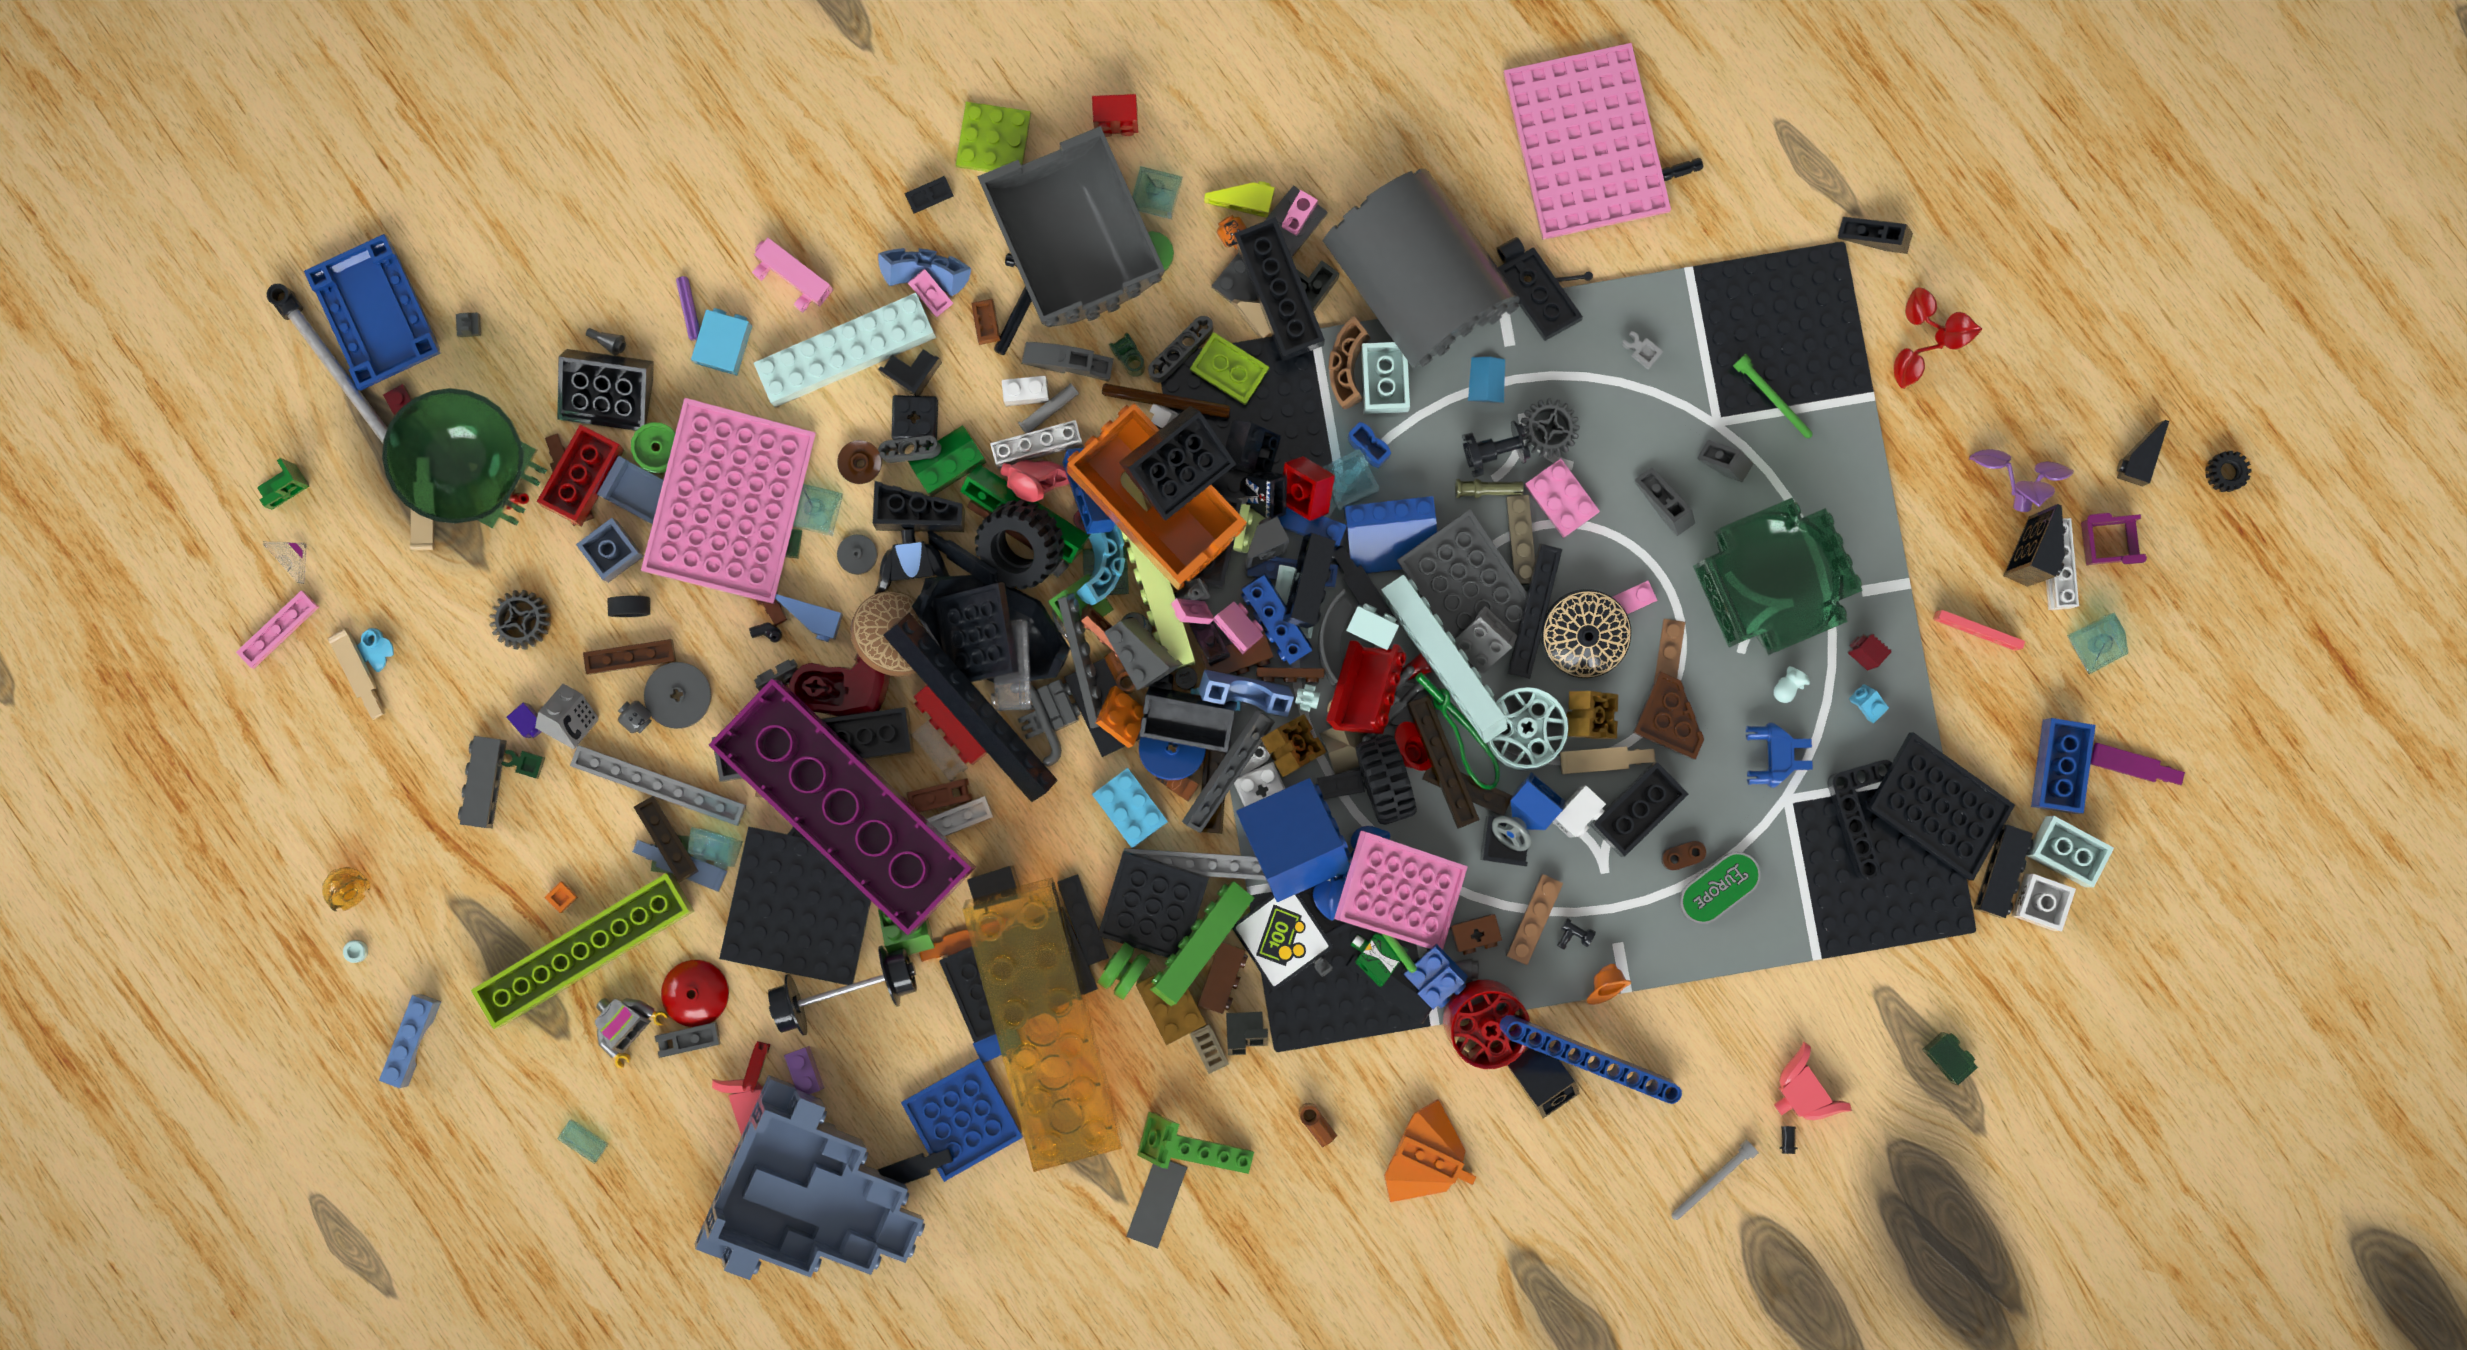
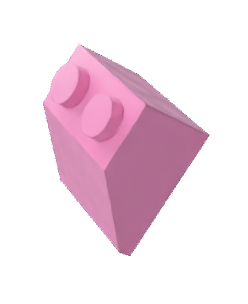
(1238, 626)

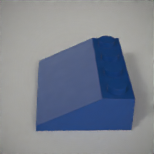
(1387, 531)

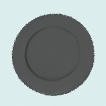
(857, 554)

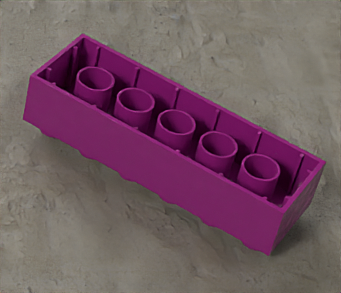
(842, 806)

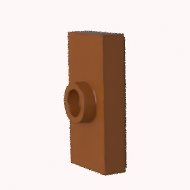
(986, 321)

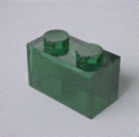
(1950, 1058)

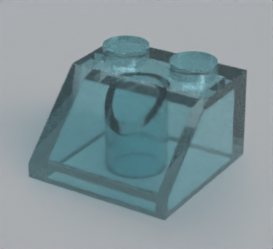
(714, 847)

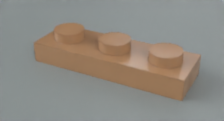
(1670, 647)

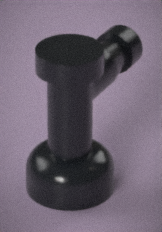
(1571, 929)

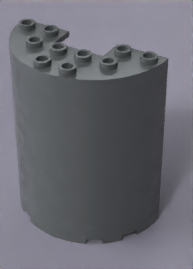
(1073, 230)
(1419, 266)

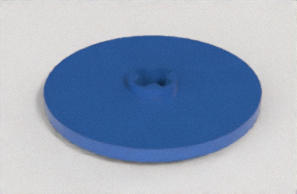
(1169, 765)

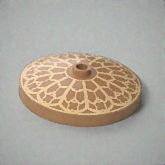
(869, 624)

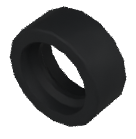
(628, 606)

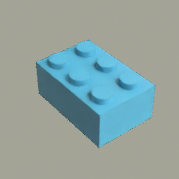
(1130, 808)

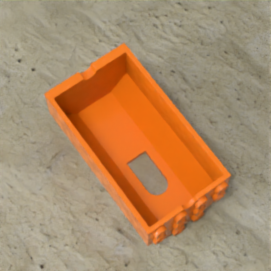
(1174, 546)

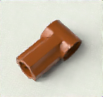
(1118, 672)
(1318, 1125)

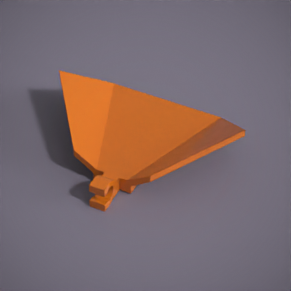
(1426, 1157)

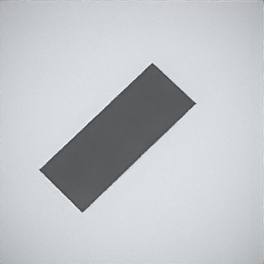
(1156, 1204)

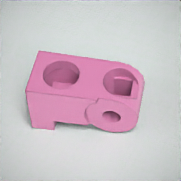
(1299, 212)

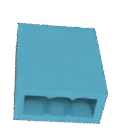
(721, 341)

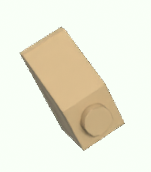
(1253, 315)

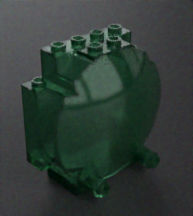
(1778, 577)

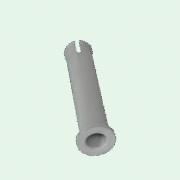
(1048, 409)

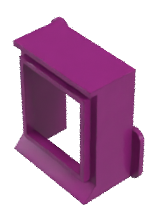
(2131, 534)

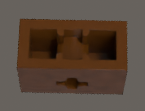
(1462, 934)

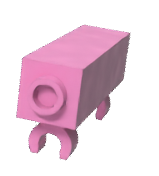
(794, 272)

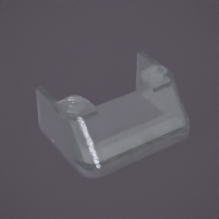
(1014, 689)

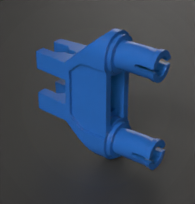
(1780, 754)

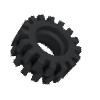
(2240, 467)

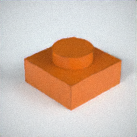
(561, 897)

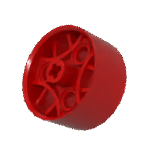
(1483, 1024)

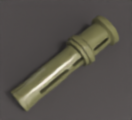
(1477, 488)

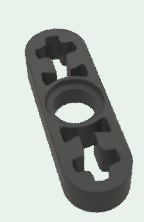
(917, 454)

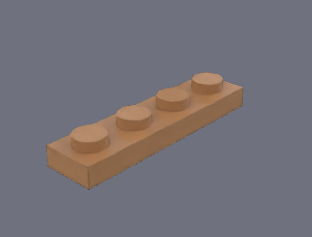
(1534, 919)

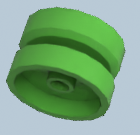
(643, 442)
(1123, 970)

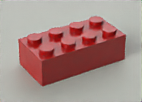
(579, 475)

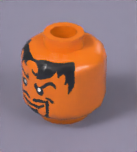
(1227, 229)

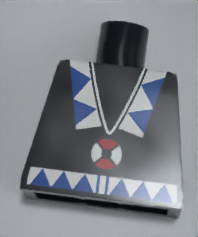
(1266, 493)

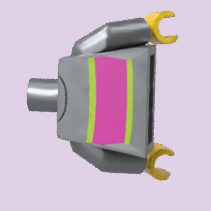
(621, 1025)

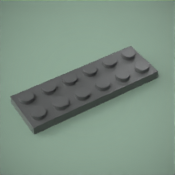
(1234, 280)

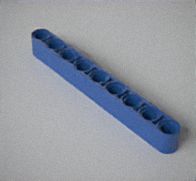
(1584, 1052)

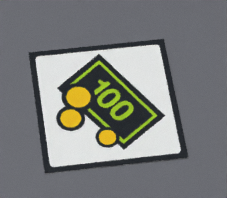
(1281, 938)

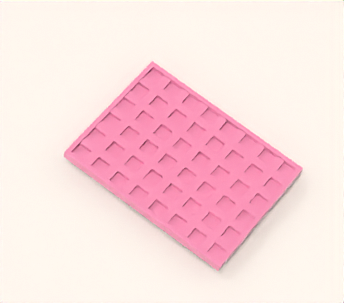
(1586, 141)

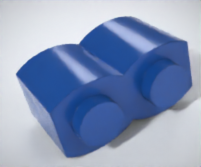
(1373, 448)

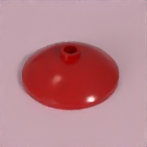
(710, 991)

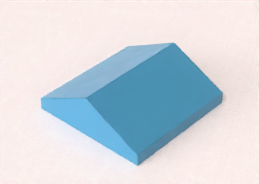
(1487, 379)

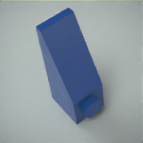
(1321, 526)

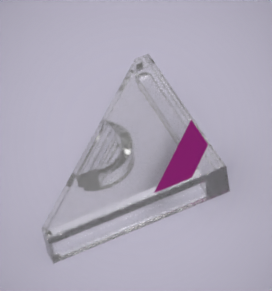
(290, 556)

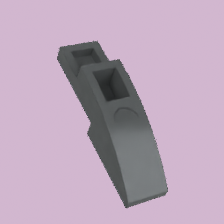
(1067, 359)

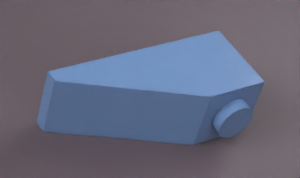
(817, 619)

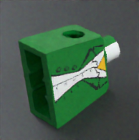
(1376, 957)

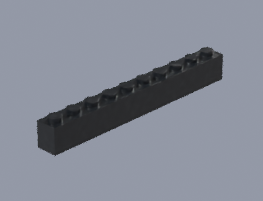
(970, 707)

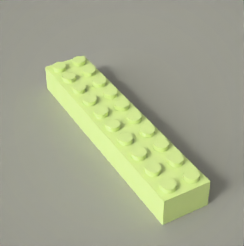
(1158, 595)

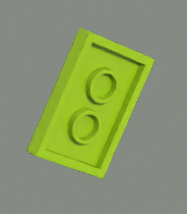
(1229, 368)

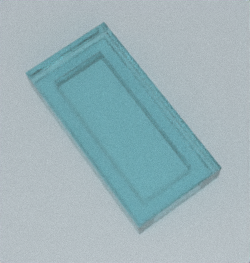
(582, 1141)

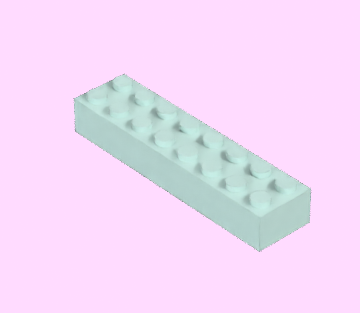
(844, 350)
(1444, 658)

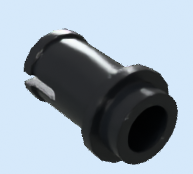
(1788, 1140)

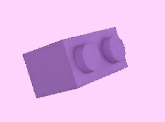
(804, 1070)

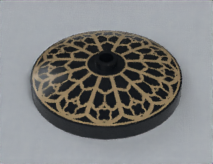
(1574, 617)

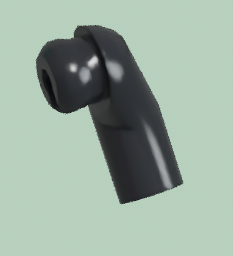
(768, 630)

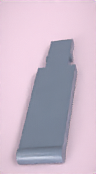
(708, 874)

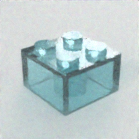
(1352, 480)

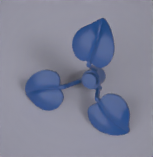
(1328, 893)

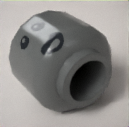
(634, 717)

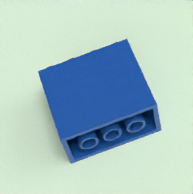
(1295, 839)

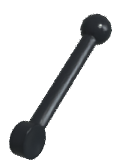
(1587, 276)

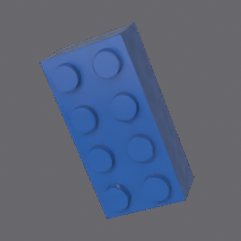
(2063, 766)

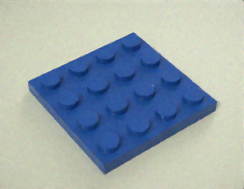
(962, 1115)

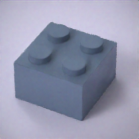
(609, 550)

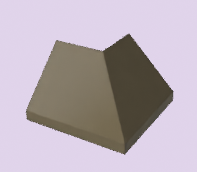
(1341, 748)

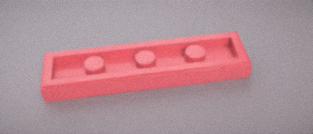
(1978, 630)

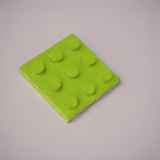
(992, 136)

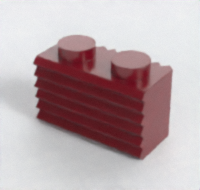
(1868, 651)

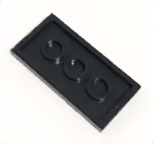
(1104, 741)

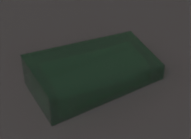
(794, 544)

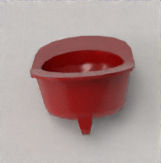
(1411, 747)

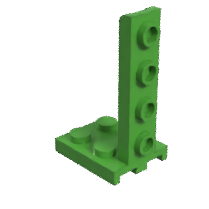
(1162, 1143)

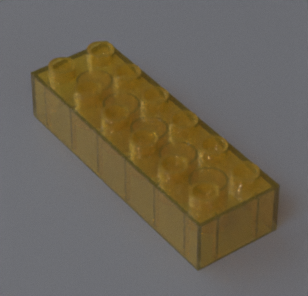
(1043, 1024)

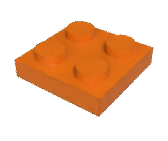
(1121, 716)

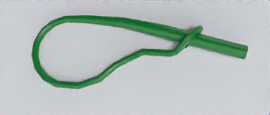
(1447, 705)

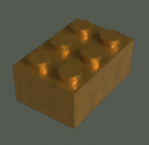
(1173, 1020)

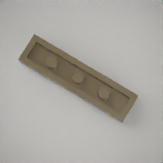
(1521, 537)

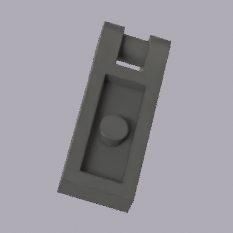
(688, 1039)

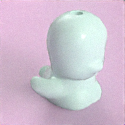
(1788, 686)

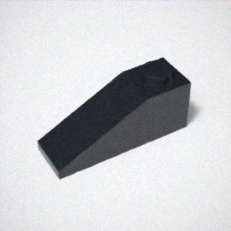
(1876, 234)
(2140, 462)

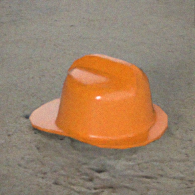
(1607, 984)

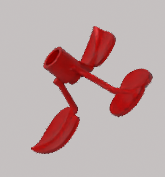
(1957, 333)

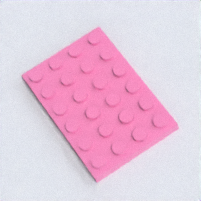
(1400, 891)

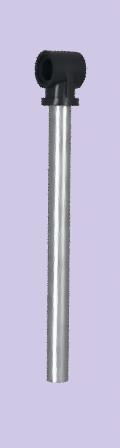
(291, 309)

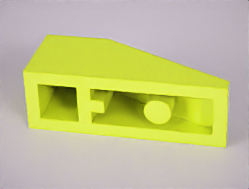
(1246, 198)

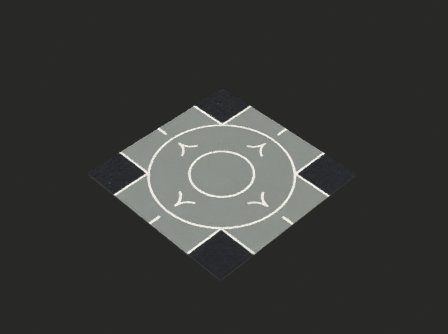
(1807, 342)

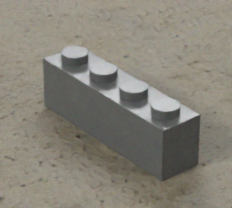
(482, 782)

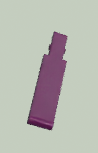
(2134, 764)

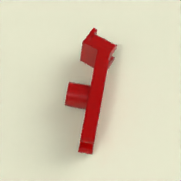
(755, 1065)

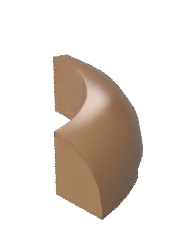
(1343, 361)

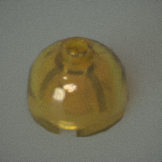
(344, 888)

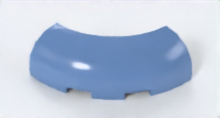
(902, 266)

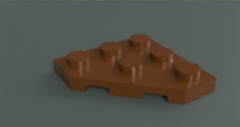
(1670, 718)

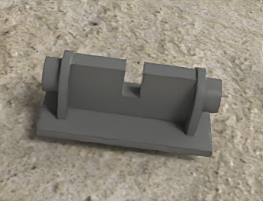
(1194, 590)
(785, 673)

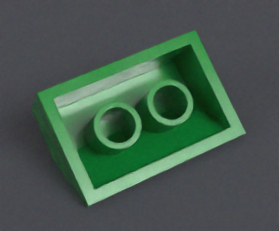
(956, 459)

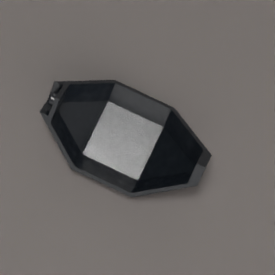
(1046, 644)

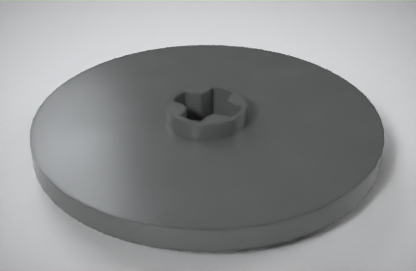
(692, 704)

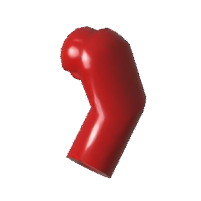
(519, 498)

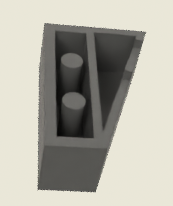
(1140, 653)

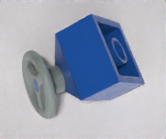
(1532, 808)

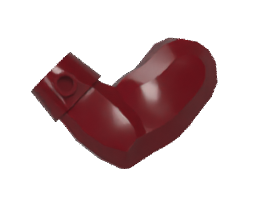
(840, 689)

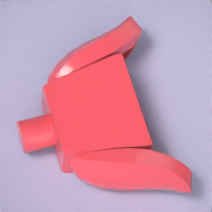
(1034, 479)
(1804, 1092)
(741, 1101)

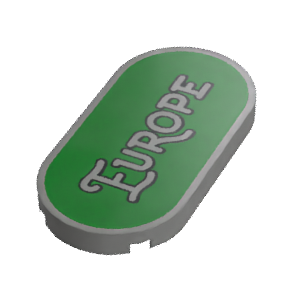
(1720, 887)

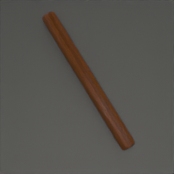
(1165, 400)

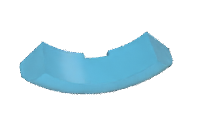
(1107, 566)

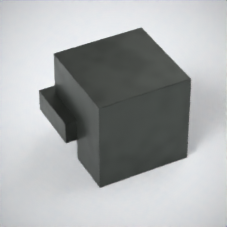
(1245, 1030)

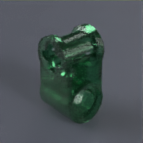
(1126, 352)

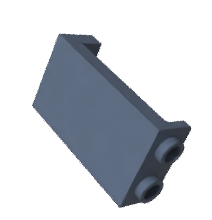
(632, 489)

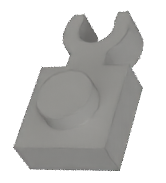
(1645, 352)

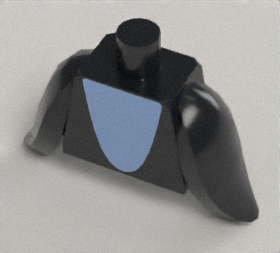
(910, 561)

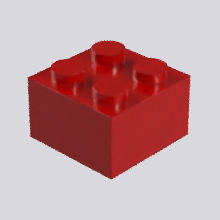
(1116, 114)
(1308, 488)

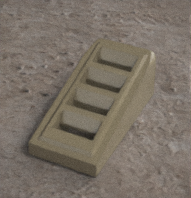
(1201, 1031)

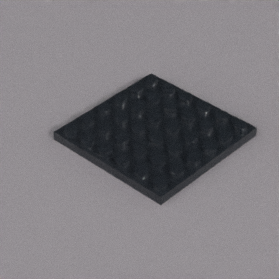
(794, 911)

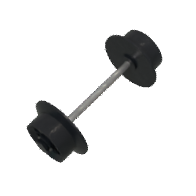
(788, 1008)

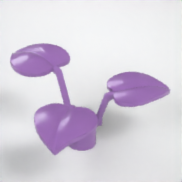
(2024, 491)

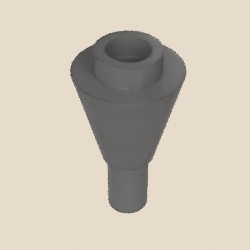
(612, 342)

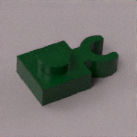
(527, 763)

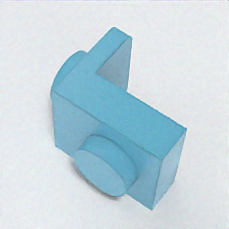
(1869, 702)

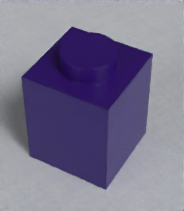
(524, 720)

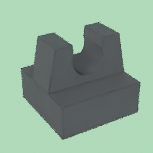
(468, 324)

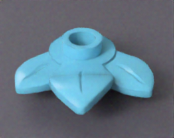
(375, 651)

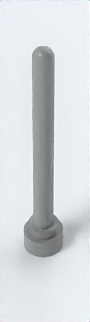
(1745, 1152)

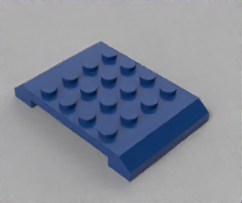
(373, 311)

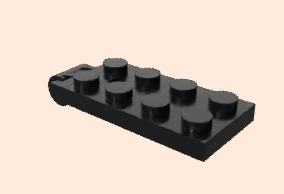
(1543, 296)

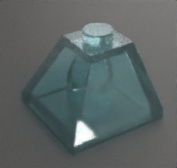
(1156, 192)
(817, 510)
(2100, 642)

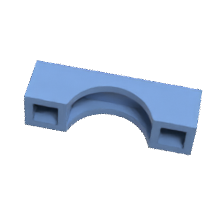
(1268, 696)
(402, 1056)

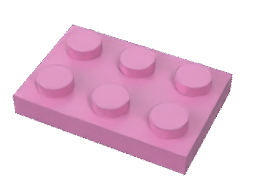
(1562, 498)

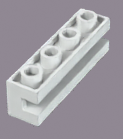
(1036, 444)
(2062, 589)

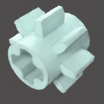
(1307, 698)

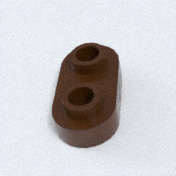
(1684, 855)

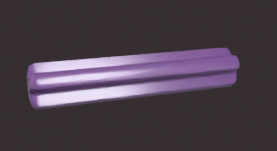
(688, 307)

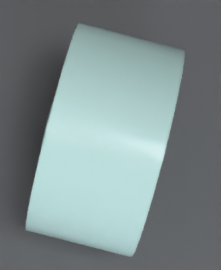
(1537, 727)

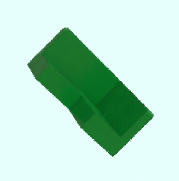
(283, 485)

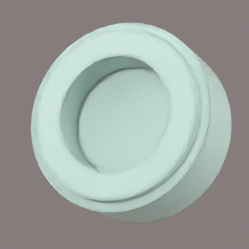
(355, 951)

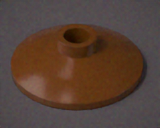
(851, 454)

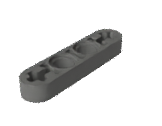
(1178, 347)

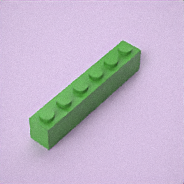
(1201, 943)

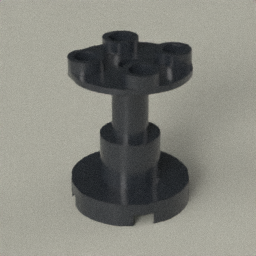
(1486, 451)

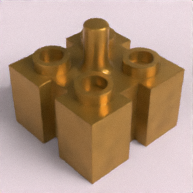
(1592, 714)
(1293, 745)

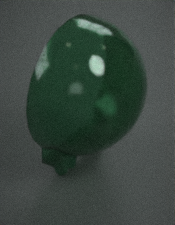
(456, 458)

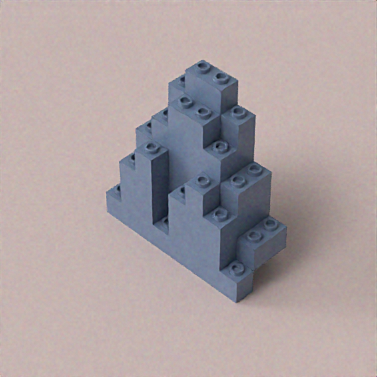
(804, 1194)

